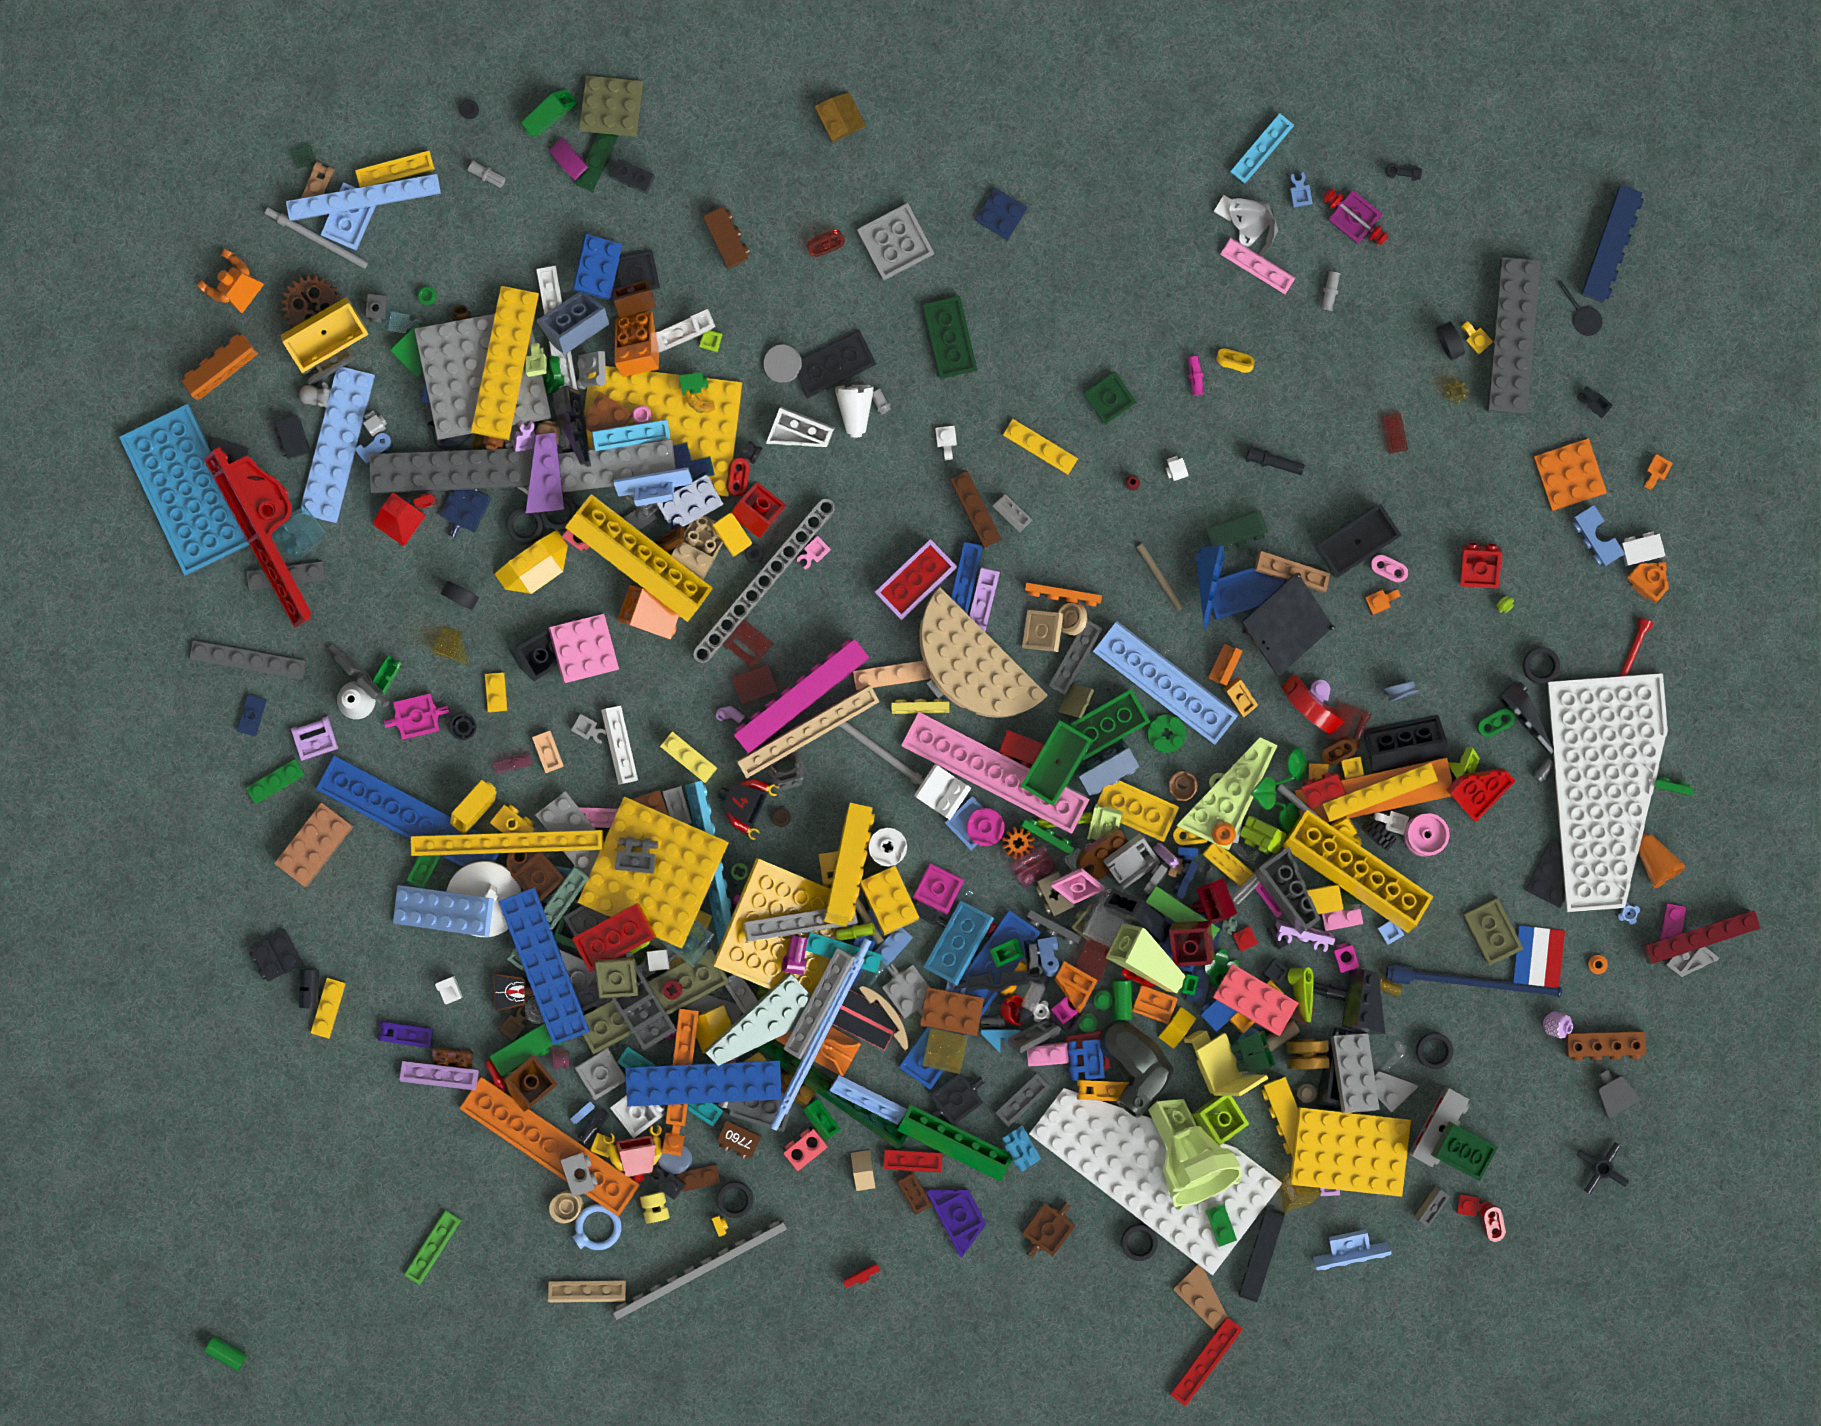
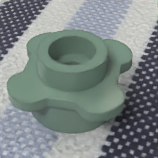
(1229, 925)

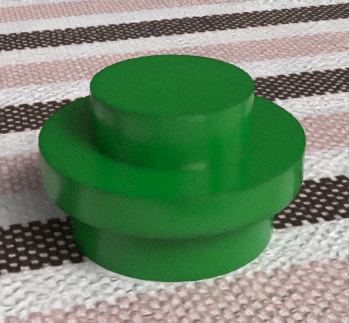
(427, 295)
(1103, 1000)
(1088, 1023)

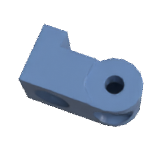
(380, 445)
(1048, 960)

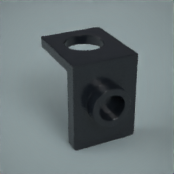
(1070, 1024)

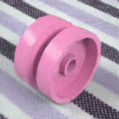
(1418, 843)

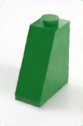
(549, 112)

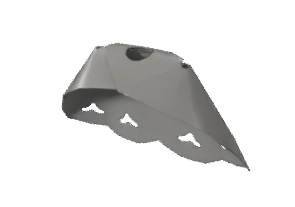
(1254, 220)

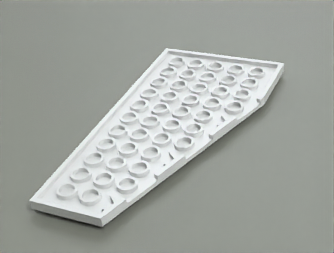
(1605, 769)
(1127, 1163)

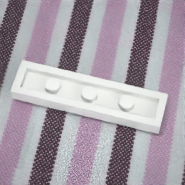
(619, 745)

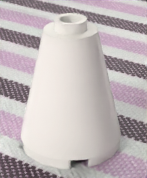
(855, 407)
(360, 707)

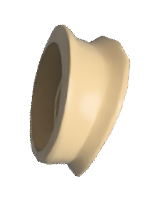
(1073, 618)
(565, 1207)

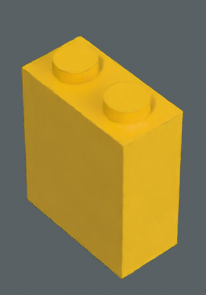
(473, 807)

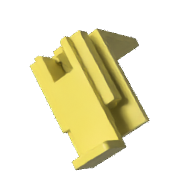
(1219, 1066)

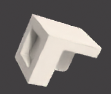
(449, 990)

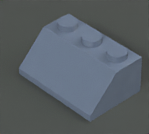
(573, 322)
(1106, 767)

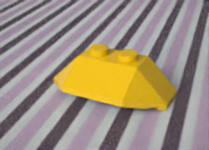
(535, 565)

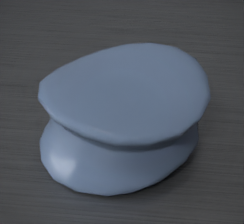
(1401, 690)
(676, 1164)

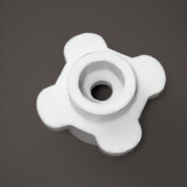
(1046, 1013)

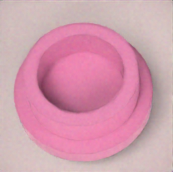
(641, 414)

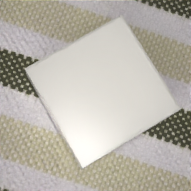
(1223, 208)
(658, 960)

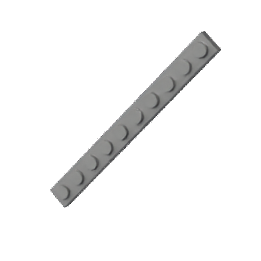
(692, 1272)

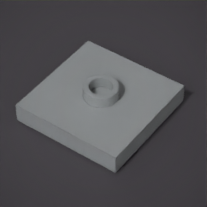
(601, 1073)

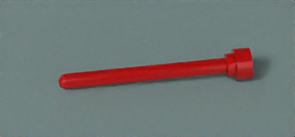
(1643, 626)

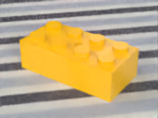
(311, 347)

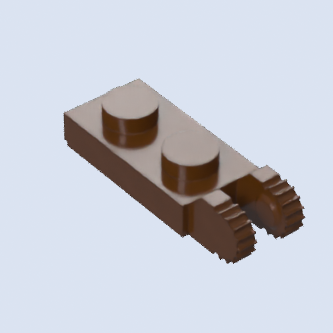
(700, 1177)

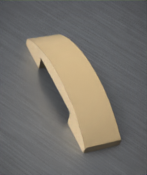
(900, 1035)

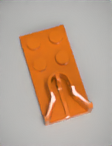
(835, 1052)

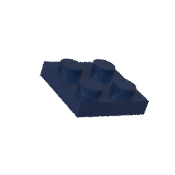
(1001, 214)

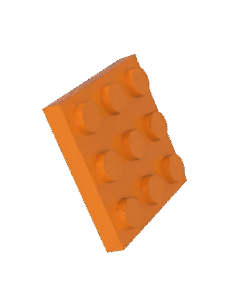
(1570, 474)

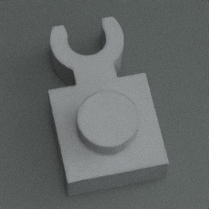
(586, 727)
(1158, 873)

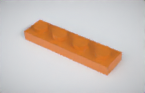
(1070, 595)

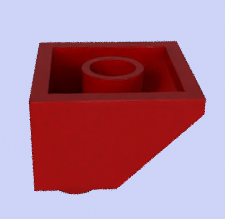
(758, 509)

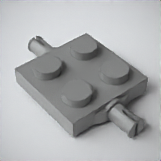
(906, 990)

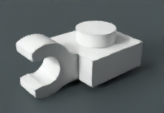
(946, 438)
(1394, 822)

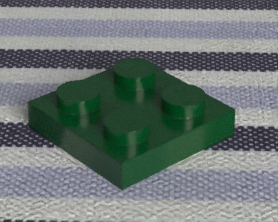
(1110, 398)

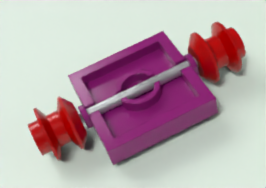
(1355, 217)

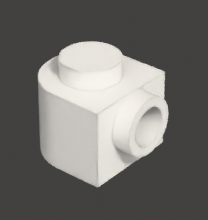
(1176, 469)

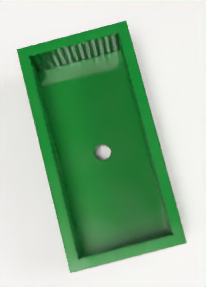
(1046, 777)

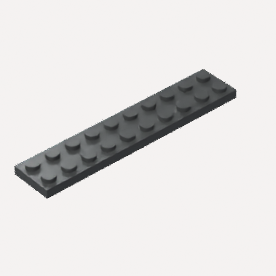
(451, 470)

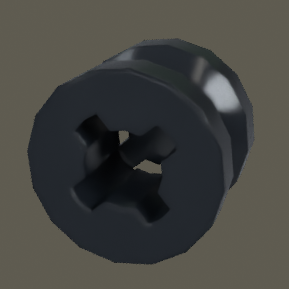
(751, 452)

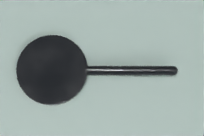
(1587, 320)

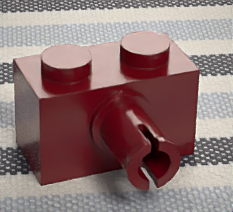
(1215, 901)

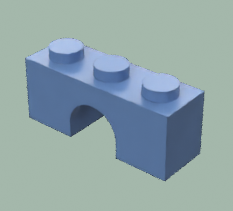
(1604, 551)

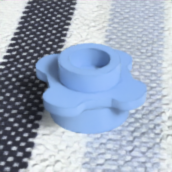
(1632, 917)

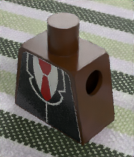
(510, 991)

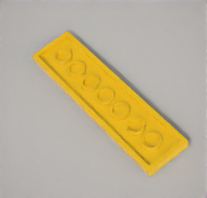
(505, 363)

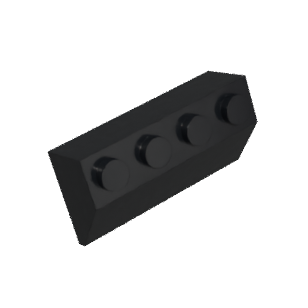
(1406, 743)

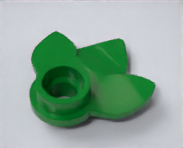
(1219, 966)

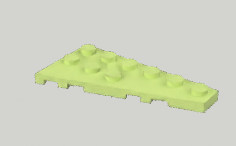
(1231, 794)

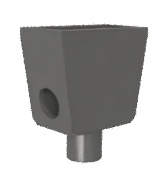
(1615, 1094)

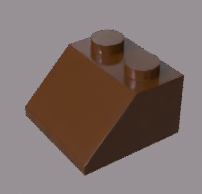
(529, 1083)

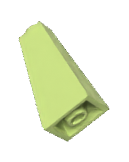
(1143, 956)

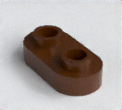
(1340, 749)

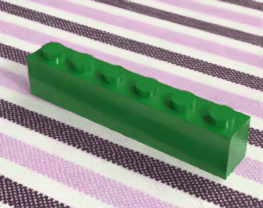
(955, 1142)

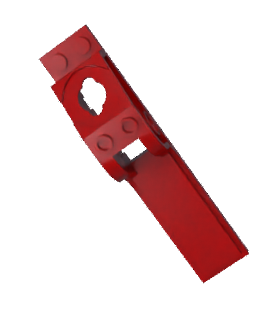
(259, 511)

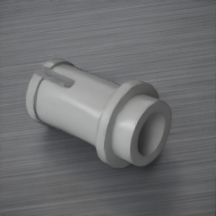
(880, 401)

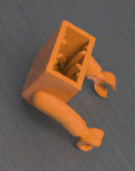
(235, 286)

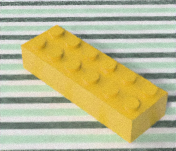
(848, 863)

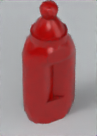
(497, 1079)

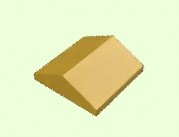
(712, 1025)

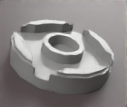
(782, 363)

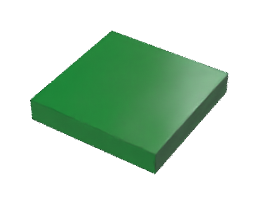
(407, 352)

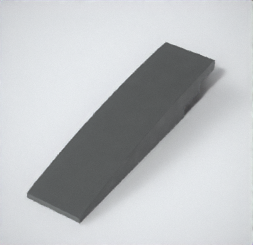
(642, 1012)

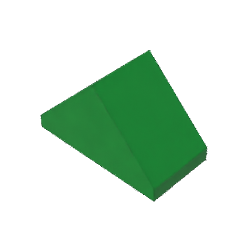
(1006, 952)

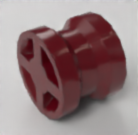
(675, 989)

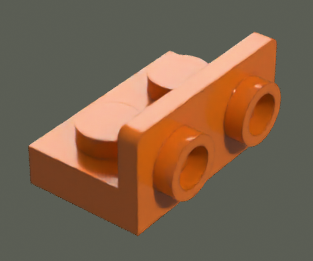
(1225, 664)

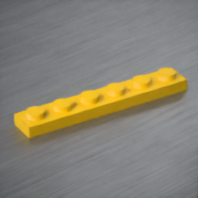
(1380, 792)

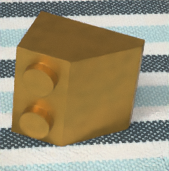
(840, 116)

